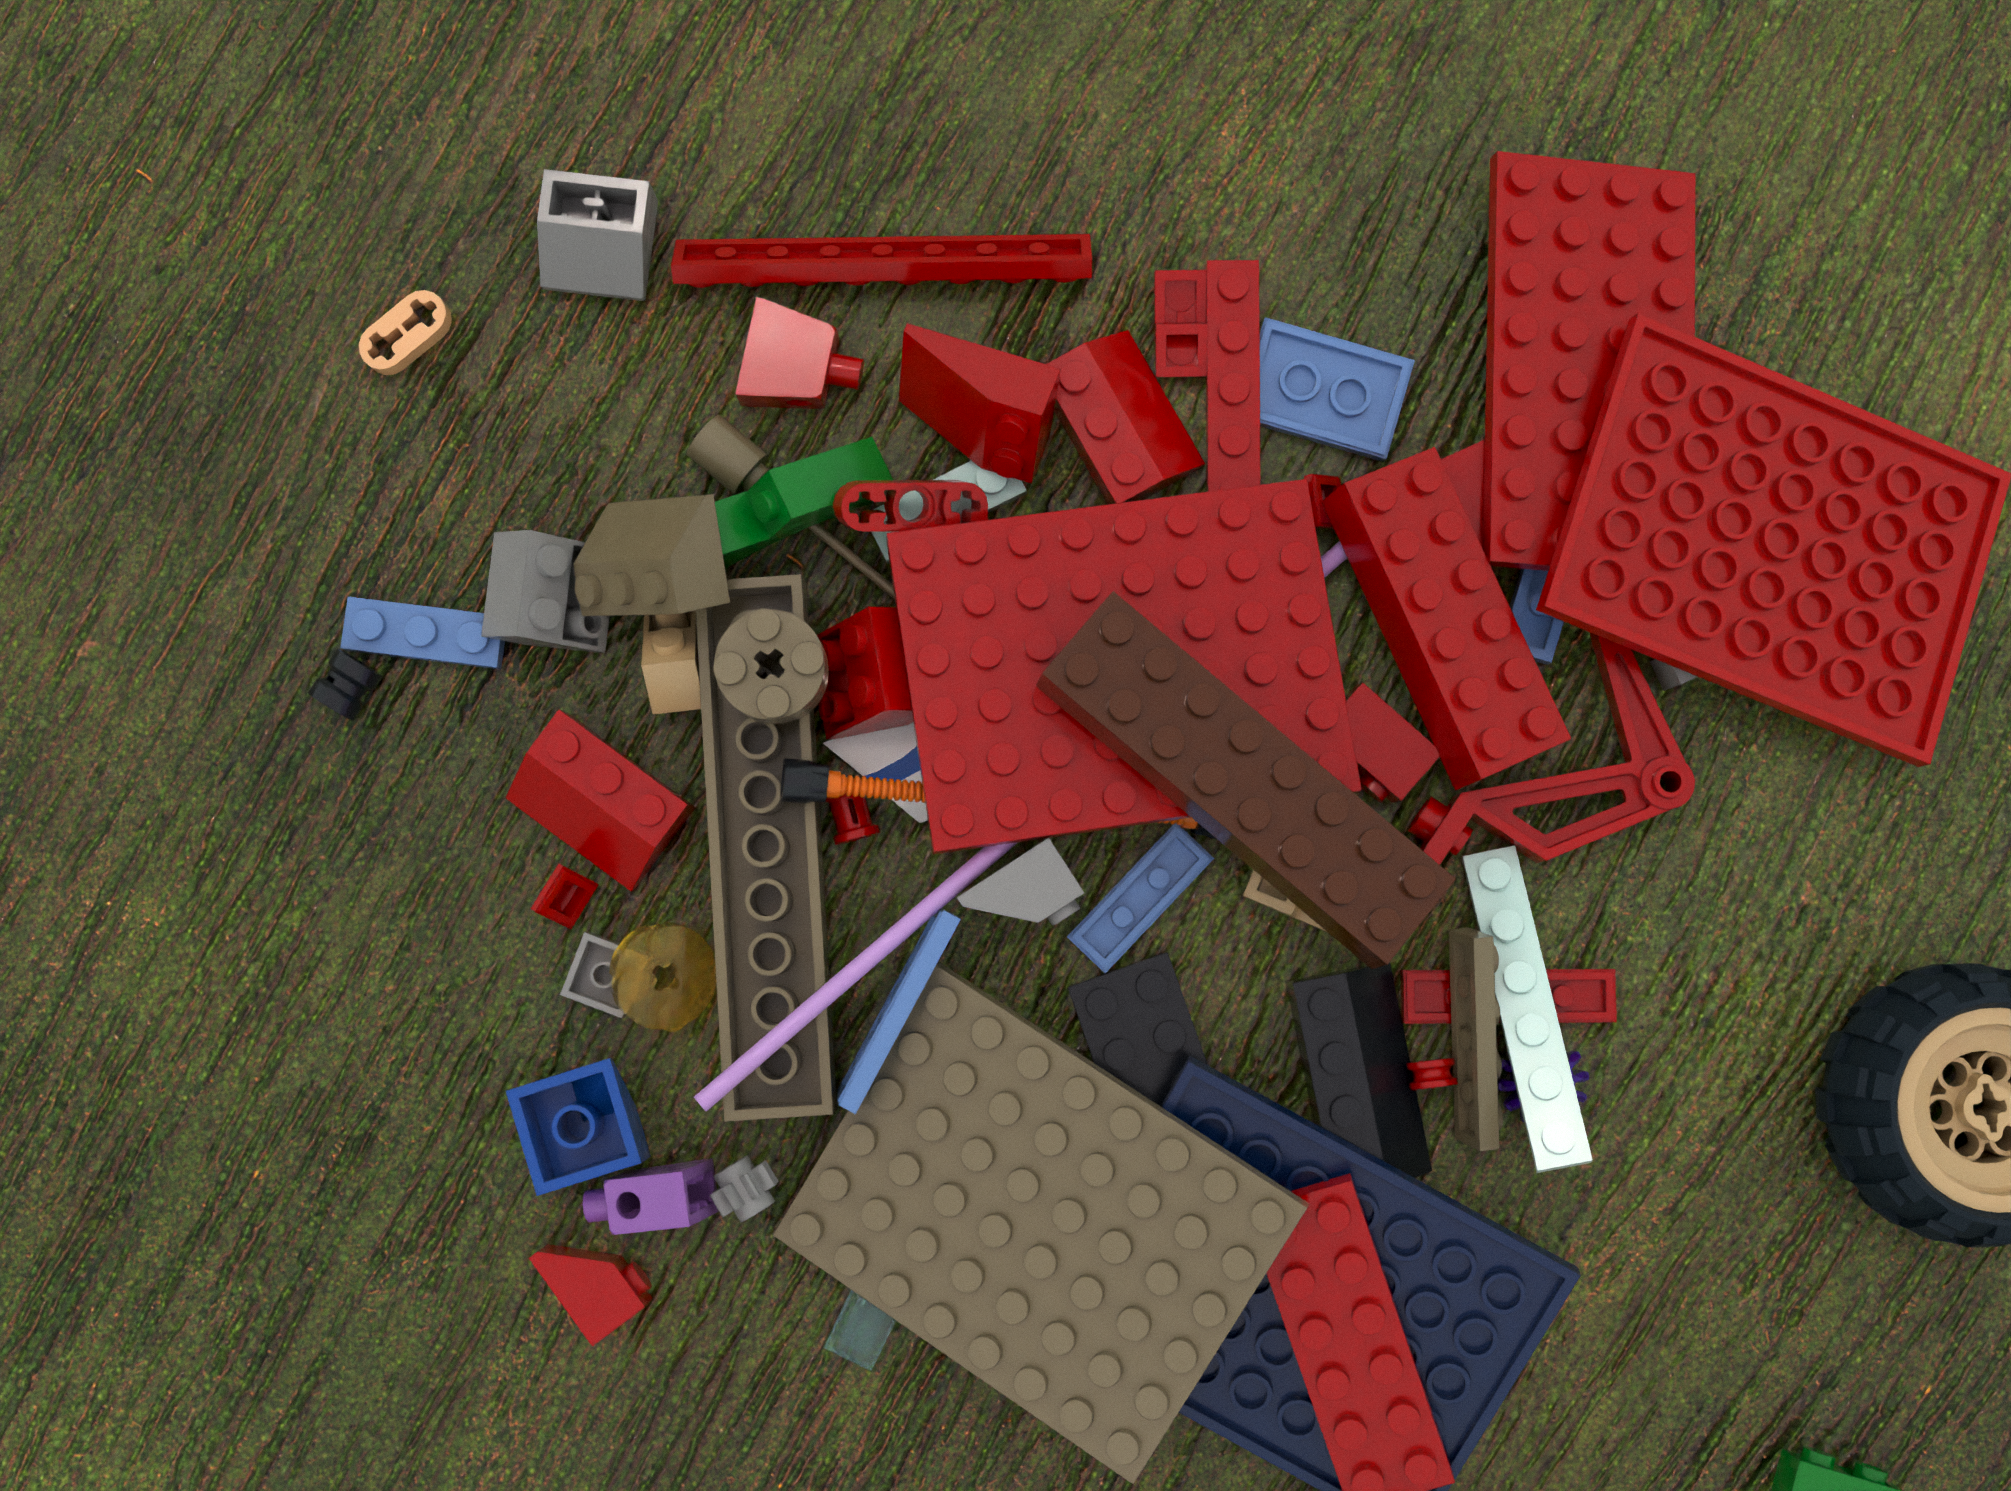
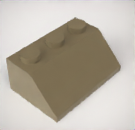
(652, 559)

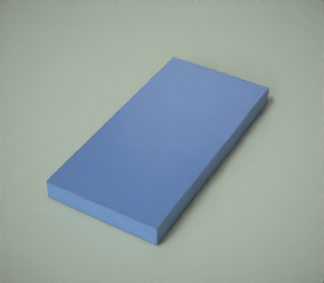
(896, 1010)

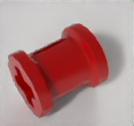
(852, 827)

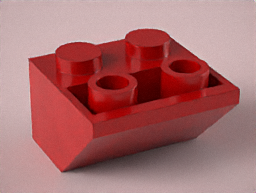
(865, 675)

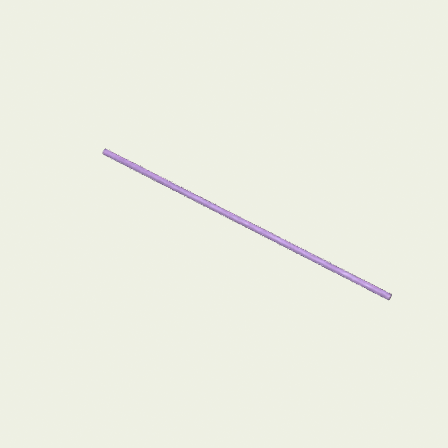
(880, 949)

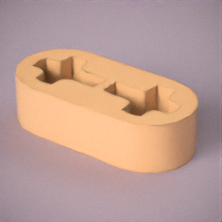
(414, 341)

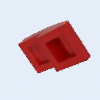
(1180, 323)

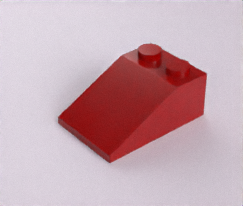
(980, 399)

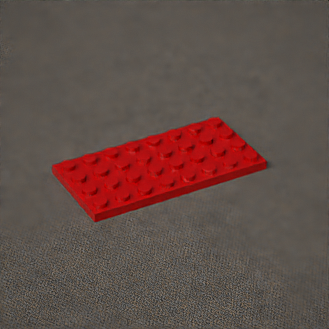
(1567, 269)

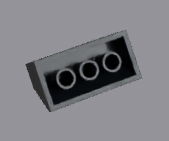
(1357, 1063)

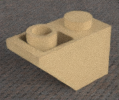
(671, 662)

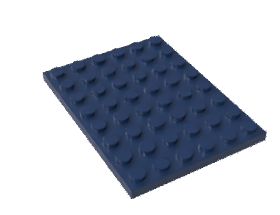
(1461, 1284)

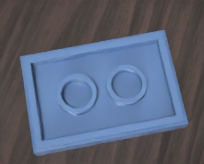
(1330, 389)

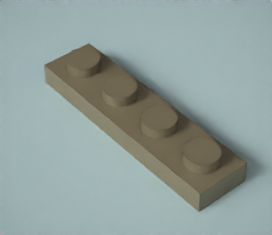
(1474, 1046)

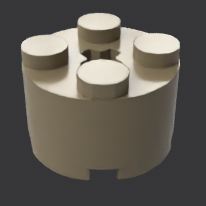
(769, 635)

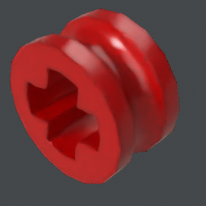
(1432, 1073)

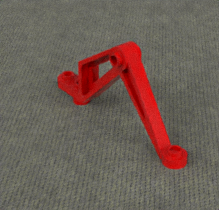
(1648, 756)

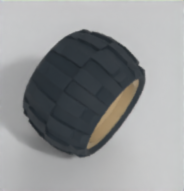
(1887, 1075)

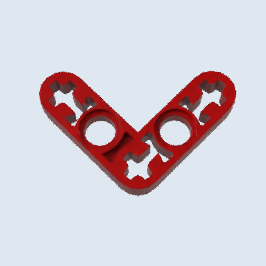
(936, 510)

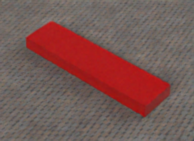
(1576, 993)

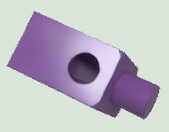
(654, 1198)

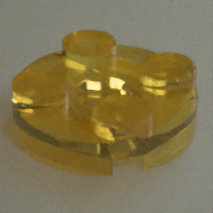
(634, 983)

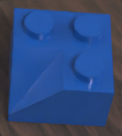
(577, 1126)

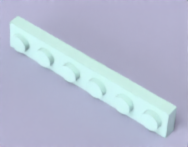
(1527, 1012)

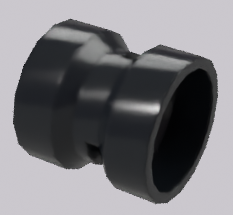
(345, 684)

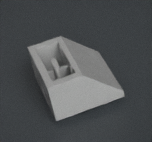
(595, 234)
(534, 594)

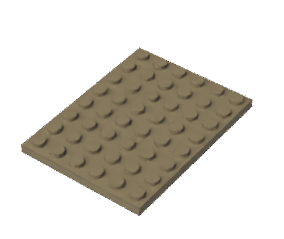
(1040, 1222)

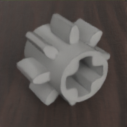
(744, 1188)

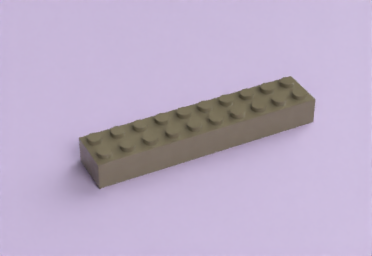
(764, 879)

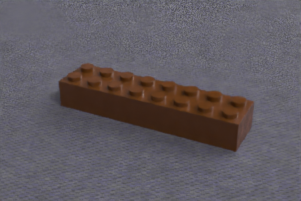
(1245, 782)

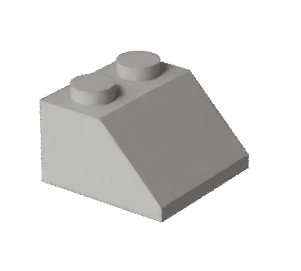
(1028, 888)

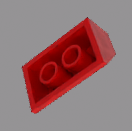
(1121, 420)
(597, 800)

